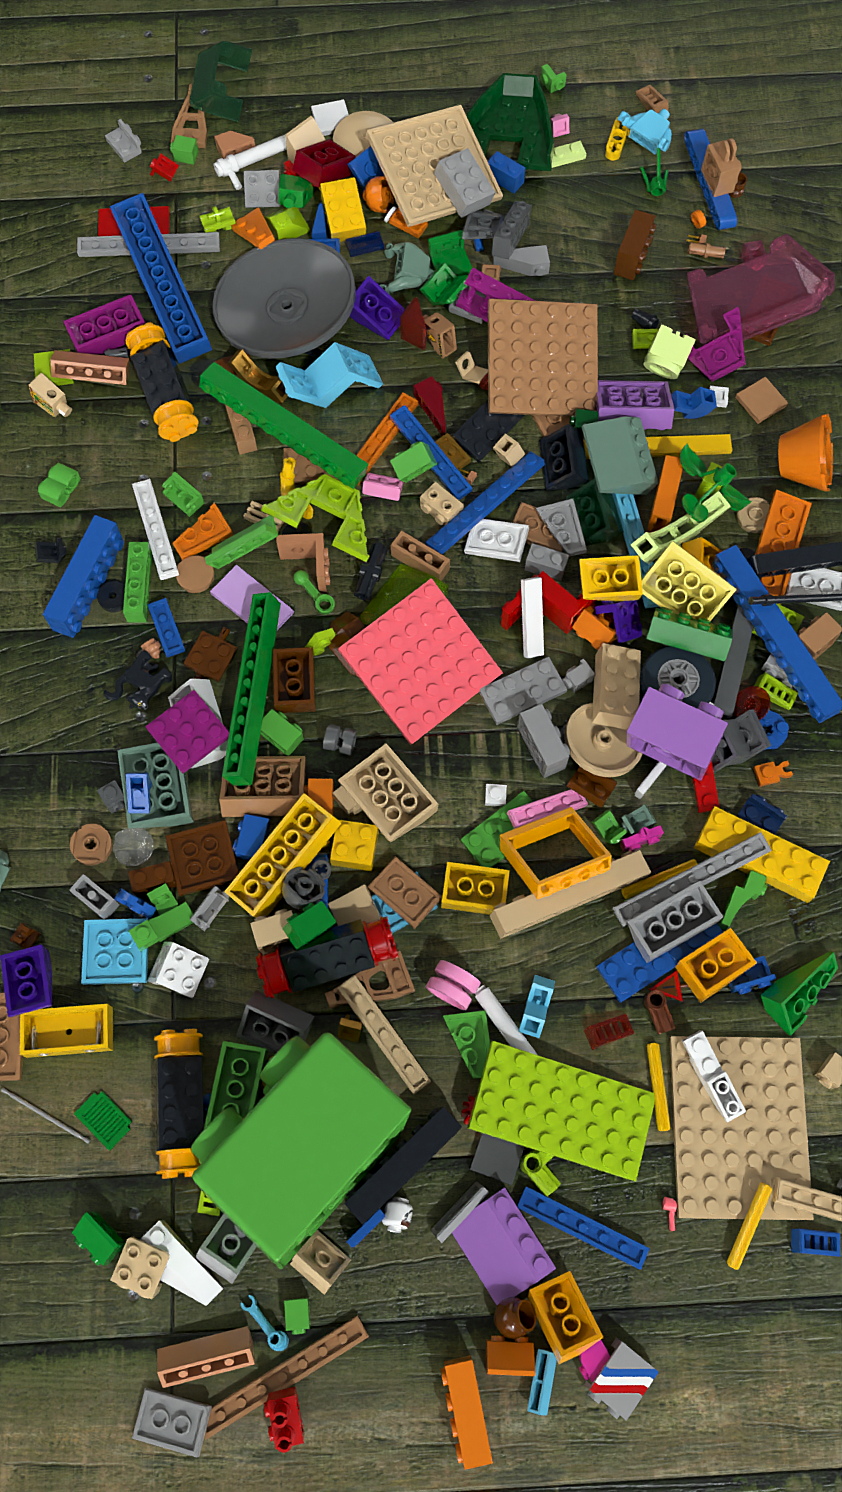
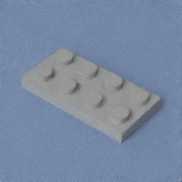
(522, 690)

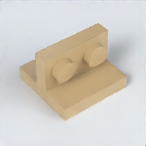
(320, 1261)

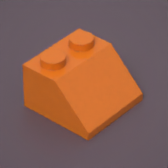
(596, 627)
(510, 1356)

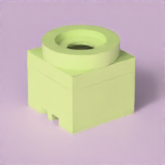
(668, 353)

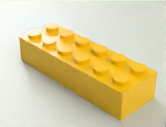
(289, 846)
(785, 867)

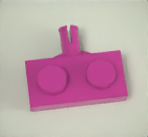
(644, 836)

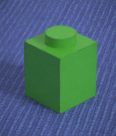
(184, 149)
(297, 1315)

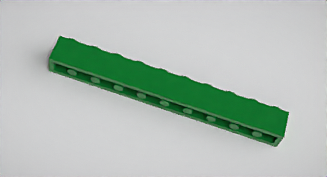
(283, 425)
(251, 690)

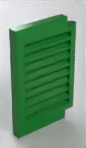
(104, 1119)

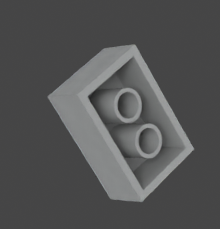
(464, 182)
(543, 740)

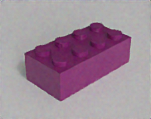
(104, 326)

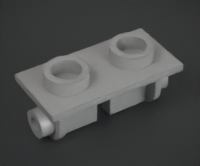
(209, 908)

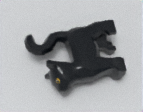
(139, 676)

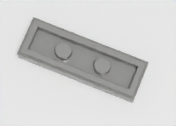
(459, 1211)

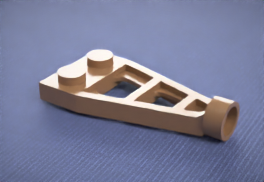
(199, 134)
(397, 975)

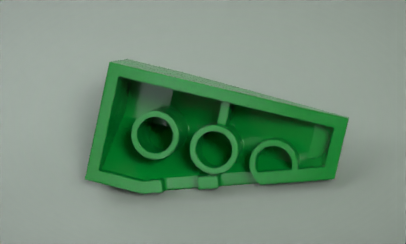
(794, 993)

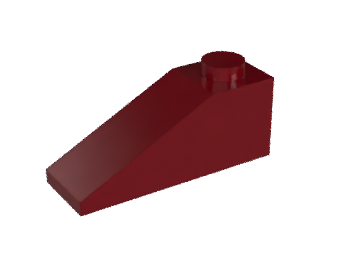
(431, 401)

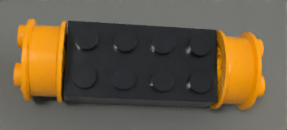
(161, 382)
(178, 1101)

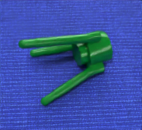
(657, 185)

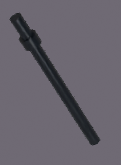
(769, 599)

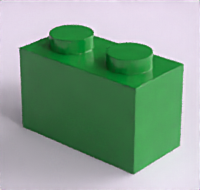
(309, 924)

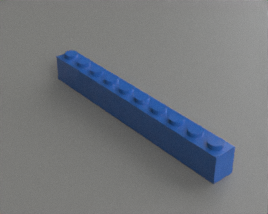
(779, 636)

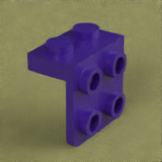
(625, 618)

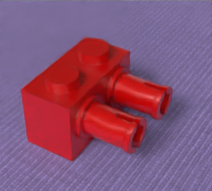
(285, 1419)

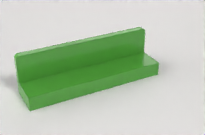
(242, 543)

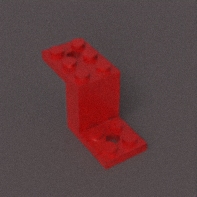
(557, 605)

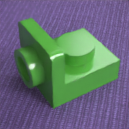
(163, 899)

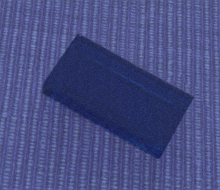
(364, 244)

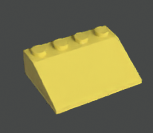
(685, 584)

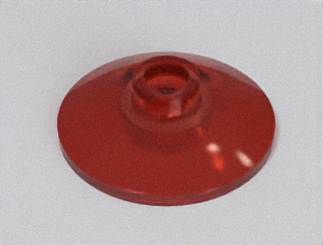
(752, 697)

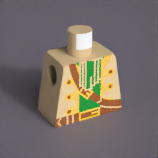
(49, 396)

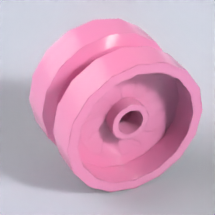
(453, 985)

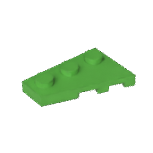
(471, 1039)

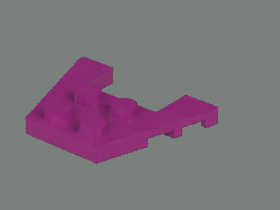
(723, 353)

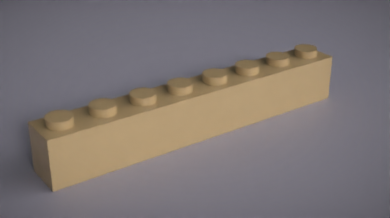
(529, 910)

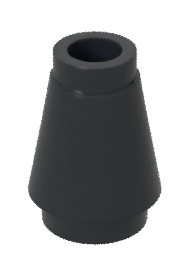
(645, 319)

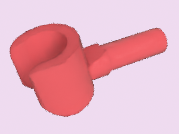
(670, 1205)

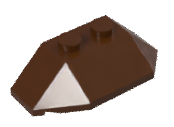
(345, 628)

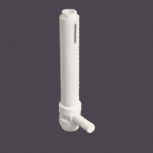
(233, 163)
(502, 1020)

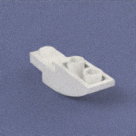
(713, 1077)

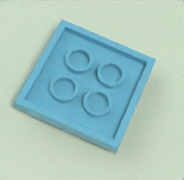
(112, 954)

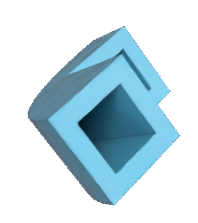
(537, 1006)

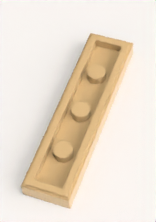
(807, 1199)

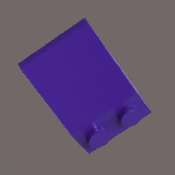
(376, 309)
(27, 980)

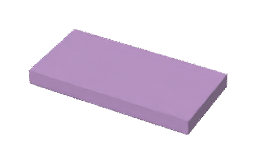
(237, 591)

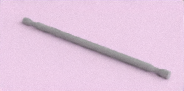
(45, 1115)

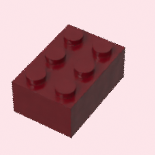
(323, 162)

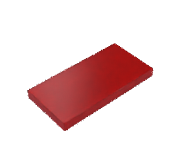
(108, 226)

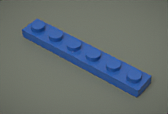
(444, 470)
(583, 1228)

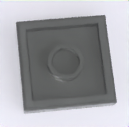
(497, 1158)

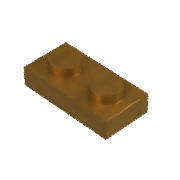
(453, 451)

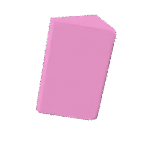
(382, 486)

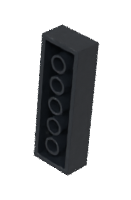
(403, 1165)

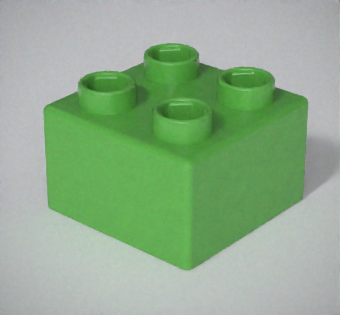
(299, 1146)

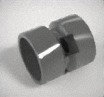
(333, 736)

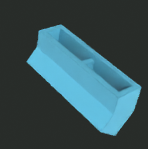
(546, 1382)

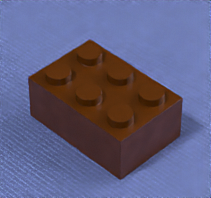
(635, 245)
(294, 680)

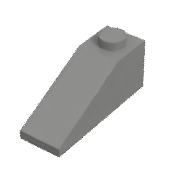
(527, 261)

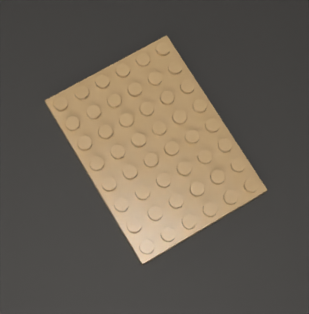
(726, 1161)

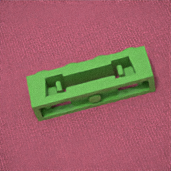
(137, 582)

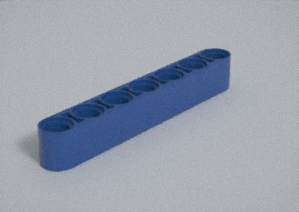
(720, 206)

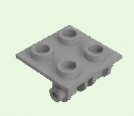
(261, 188)

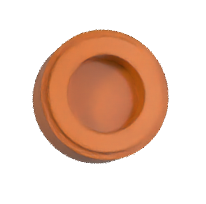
(698, 219)

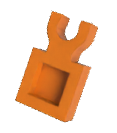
(769, 773)

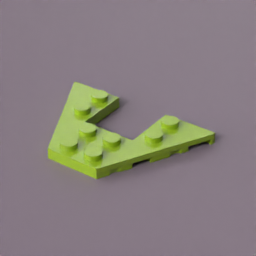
(332, 497)

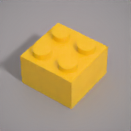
(354, 845)

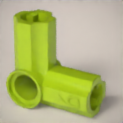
(540, 1174)

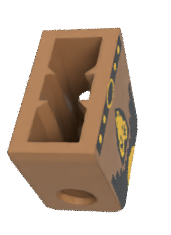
(440, 334)

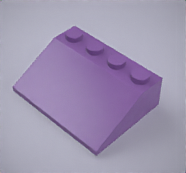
(638, 399)
(502, 1247)

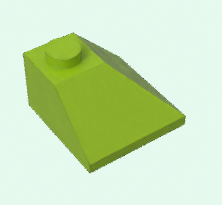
(287, 223)

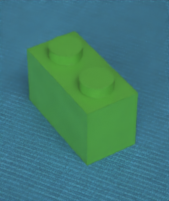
(413, 461)
(280, 732)

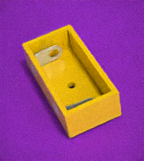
(45, 1030)

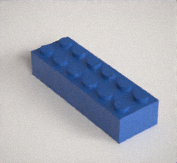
(84, 577)

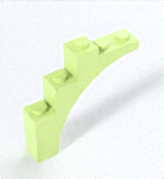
(653, 544)

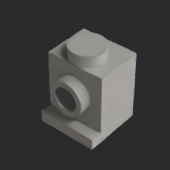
(578, 676)

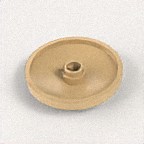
(352, 130)
(598, 747)

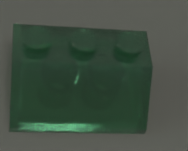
(596, 514)

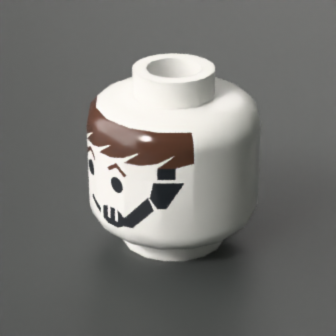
(397, 1214)

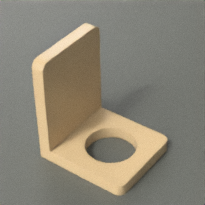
(472, 372)

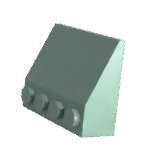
(620, 456)
(169, 789)

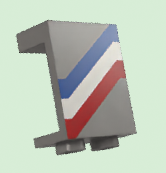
(622, 1381)

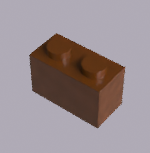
(151, 877)

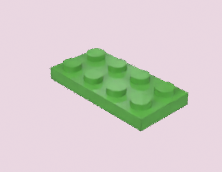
(484, 840)

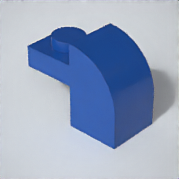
(696, 404)

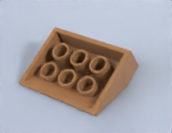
(274, 790)

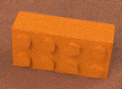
(469, 1420)

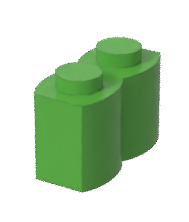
(59, 484)

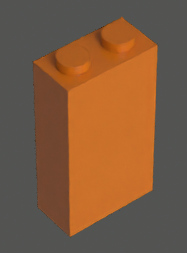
(665, 494)

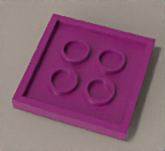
(188, 731)

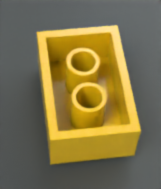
(343, 209)
(474, 888)

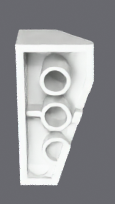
(183, 1269)

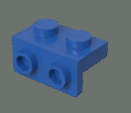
(757, 975)

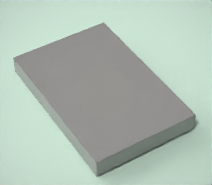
(172, 1422)

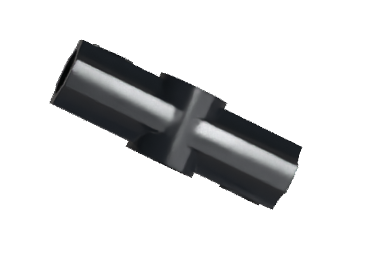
(370, 571)

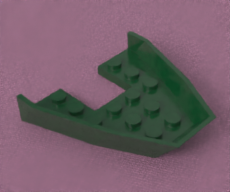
(515, 112)

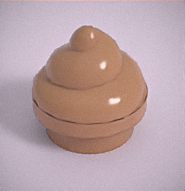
(152, 648)

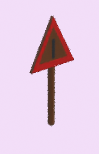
(671, 986)

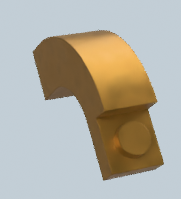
(248, 372)

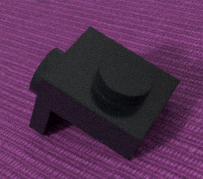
(49, 551)

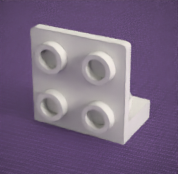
(178, 969)

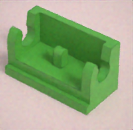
(182, 494)

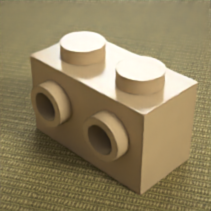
(440, 504)

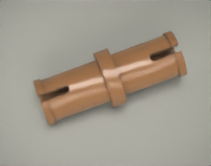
(706, 250)

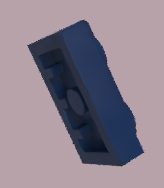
(762, 814)

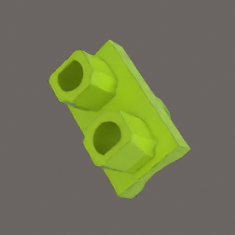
(217, 219)

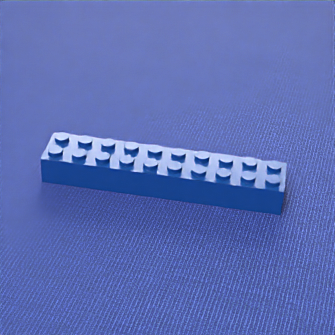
(161, 278)

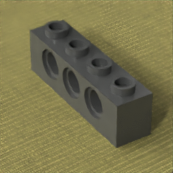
(511, 230)

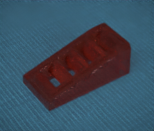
(597, 1038)

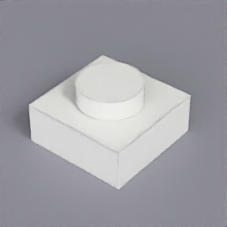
(721, 395)
(495, 795)

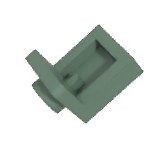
(638, 819)

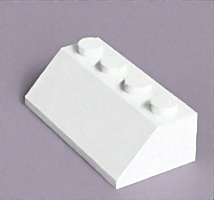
(205, 691)

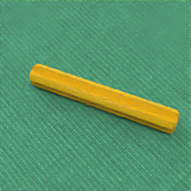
(643, 885)
(658, 1086)
(749, 1225)

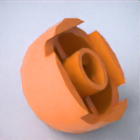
(378, 194)

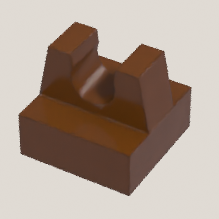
(25, 936)

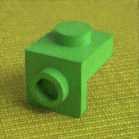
(551, 80)
(608, 828)

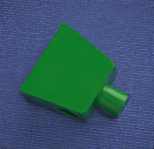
(294, 191)

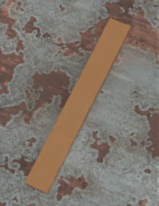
(285, 1374)

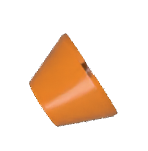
(807, 453)

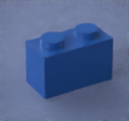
(507, 172)
(253, 833)

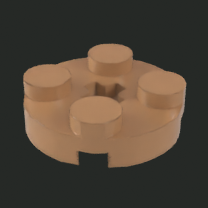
(83, 836)

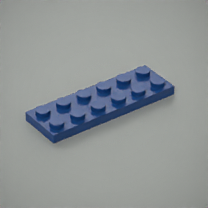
(629, 972)

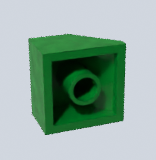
(98, 1238)

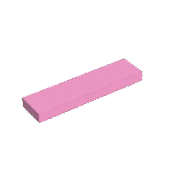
(545, 807)

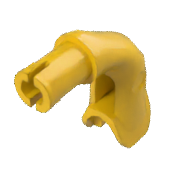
(287, 482)

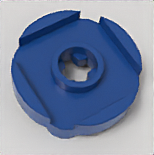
(778, 728)
(135, 903)

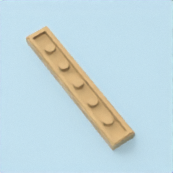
(384, 1034)

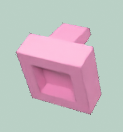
(560, 125)

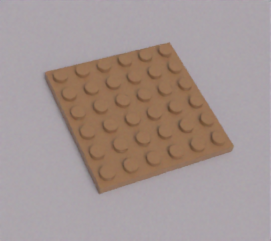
(542, 357)

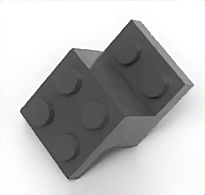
(741, 741)

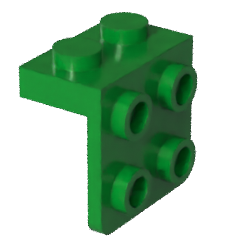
(449, 250)
(443, 286)

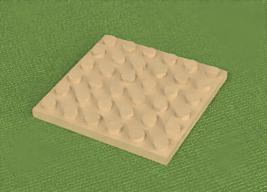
(410, 154)

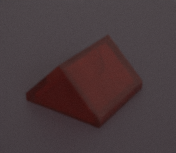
(413, 325)

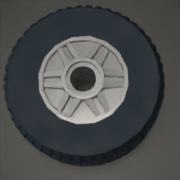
(681, 670)

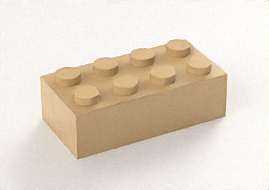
(616, 686)

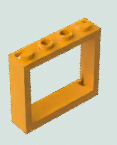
(546, 827)

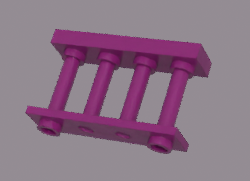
(491, 288)

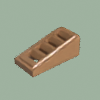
(653, 101)

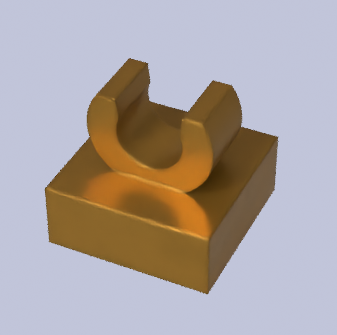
(349, 1029)

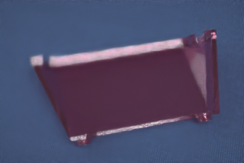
(766, 290)

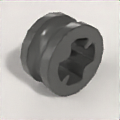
(320, 863)

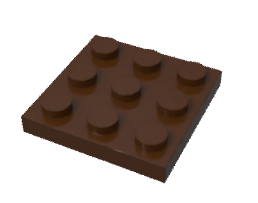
(202, 857)

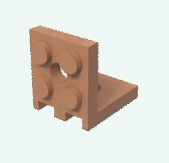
(305, 547)

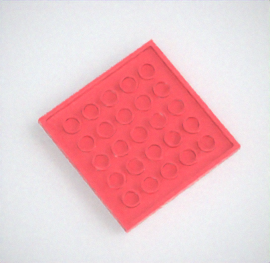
(420, 661)

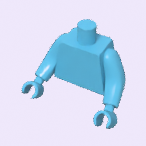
(649, 129)

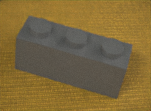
(272, 1022)

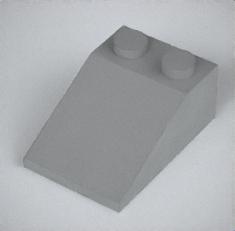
(226, 1249)

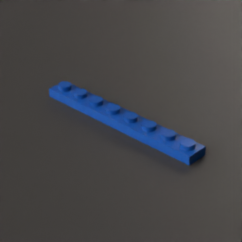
(485, 503)

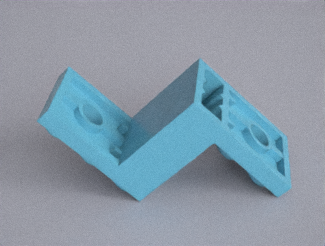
(329, 375)

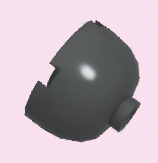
(302, 888)

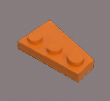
(254, 229)
(206, 532)

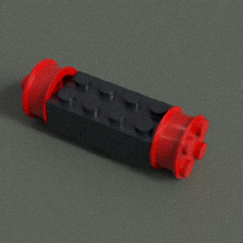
(327, 957)

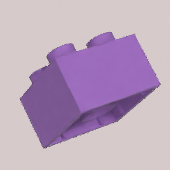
(676, 731)

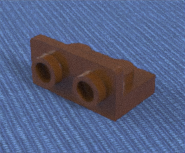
(591, 786)

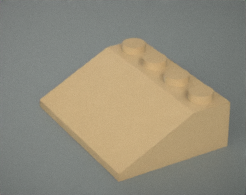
(389, 793)

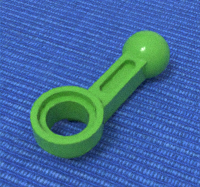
(302, 578)

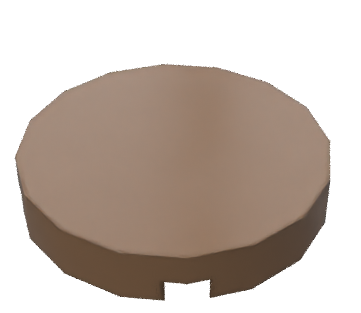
(194, 574)

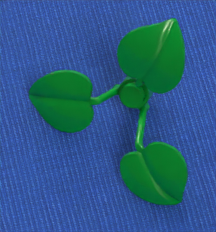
(723, 476)

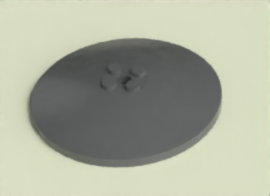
(284, 274)

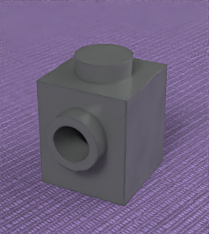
(112, 796)

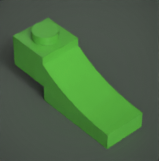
(752, 888)
(161, 926)

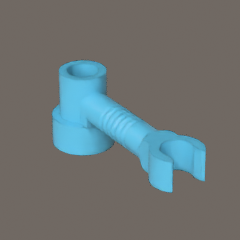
(267, 1327)

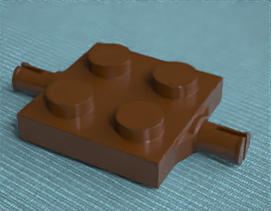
(211, 655)

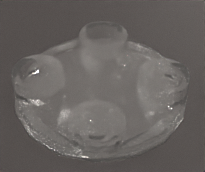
(133, 846)

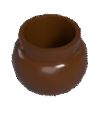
(515, 1317)

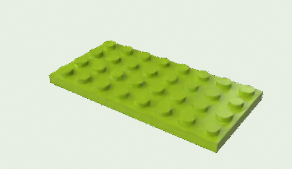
(562, 1111)

